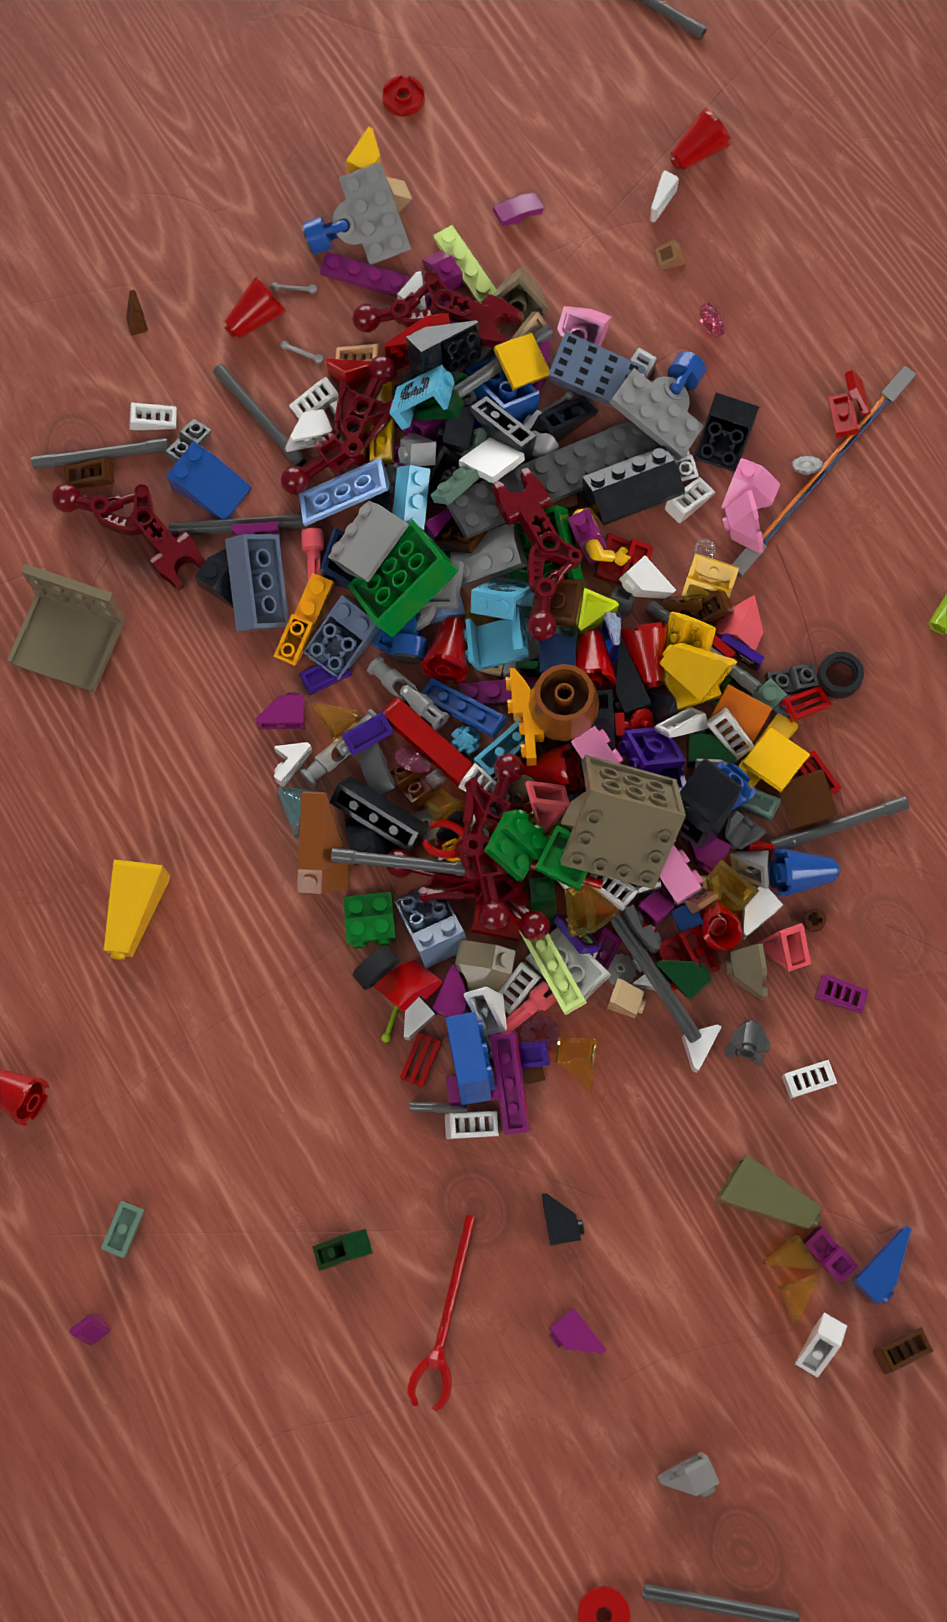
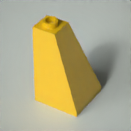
(132, 902)

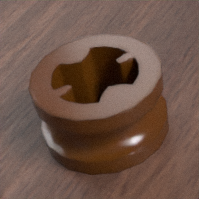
(820, 915)

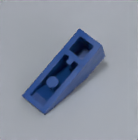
(882, 1272)

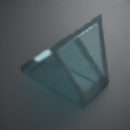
(291, 803)

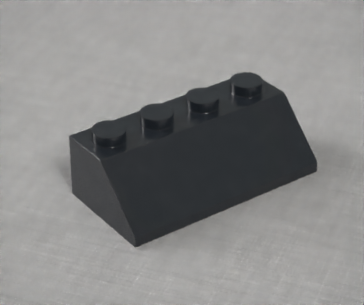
(632, 485)

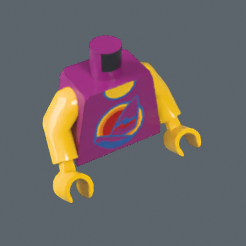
(592, 540)

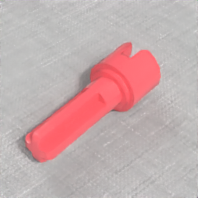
(313, 544)
(536, 1002)

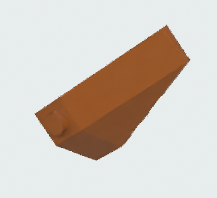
(316, 840)

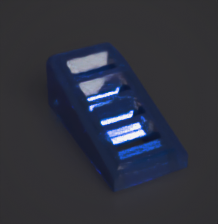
(611, 633)

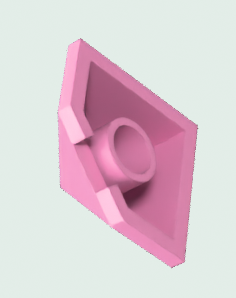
(584, 324)
(755, 478)
(743, 522)

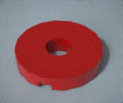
(406, 106)
(603, 1597)

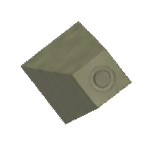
(765, 1194)

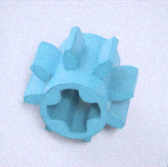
(466, 739)

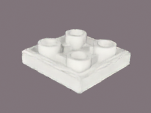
(492, 460)

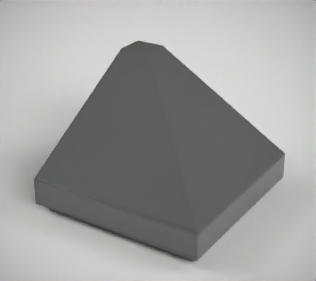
(623, 598)

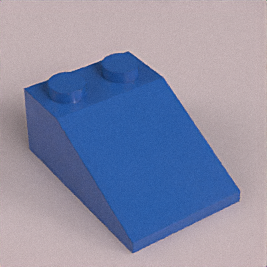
(516, 402)
(207, 482)

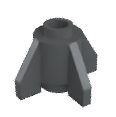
(742, 830)
(749, 1042)

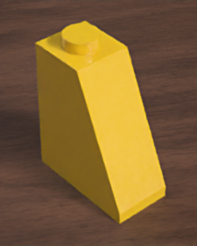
(696, 668)

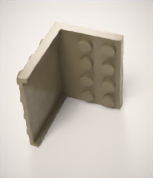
(67, 630)
(624, 823)

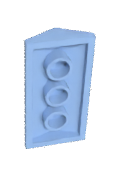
(343, 491)

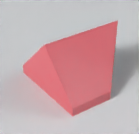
(742, 624)
(547, 802)
(788, 947)

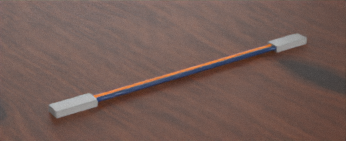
(889, 394)

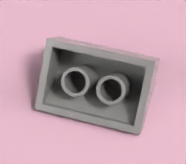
(367, 541)
(494, 556)

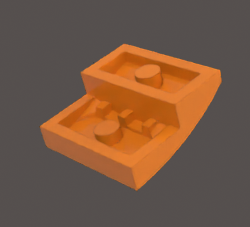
(745, 709)

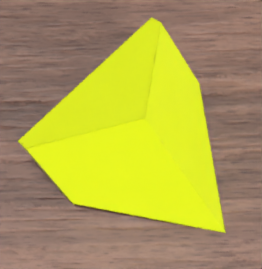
(593, 609)

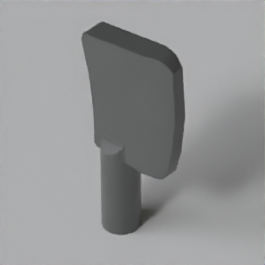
(437, 1107)

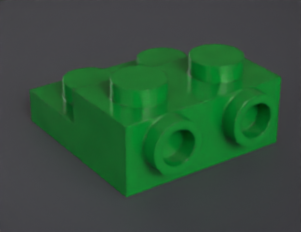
(516, 843)
(550, 863)
(369, 920)

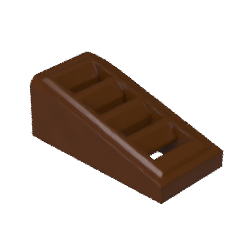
(135, 315)
(103, 473)
(724, 602)
(888, 1358)

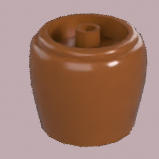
(564, 702)

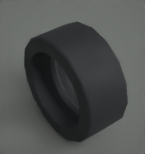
(845, 658)
(375, 967)

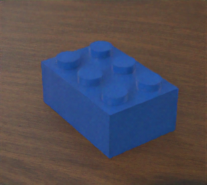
(470, 1058)

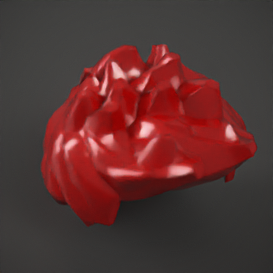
(721, 928)

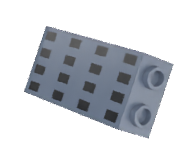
(589, 369)

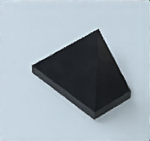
(662, 703)

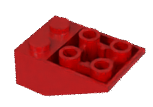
(397, 347)

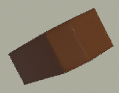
(533, 1075)

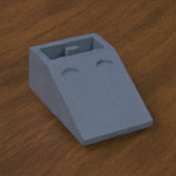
(344, 632)
(431, 927)

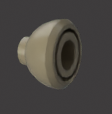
(518, 791)

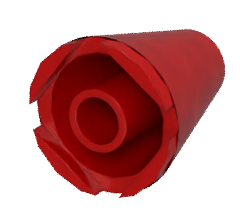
(700, 141)
(253, 310)
(646, 650)
(447, 654)
(594, 660)
(556, 767)
(22, 1096)

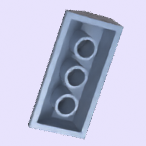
(257, 582)

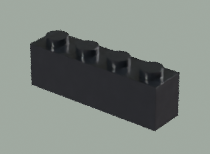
(379, 814)

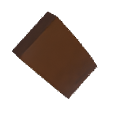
(412, 786)

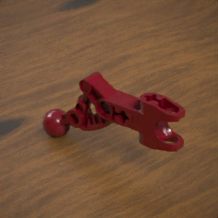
(488, 314)
(528, 509)
(170, 551)

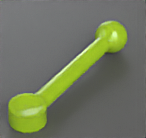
(386, 1037)

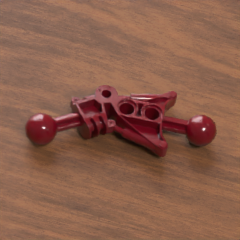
(347, 416)
(477, 863)
(532, 924)

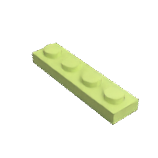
(473, 275)
(556, 973)

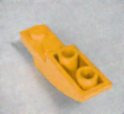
(304, 620)
(520, 708)

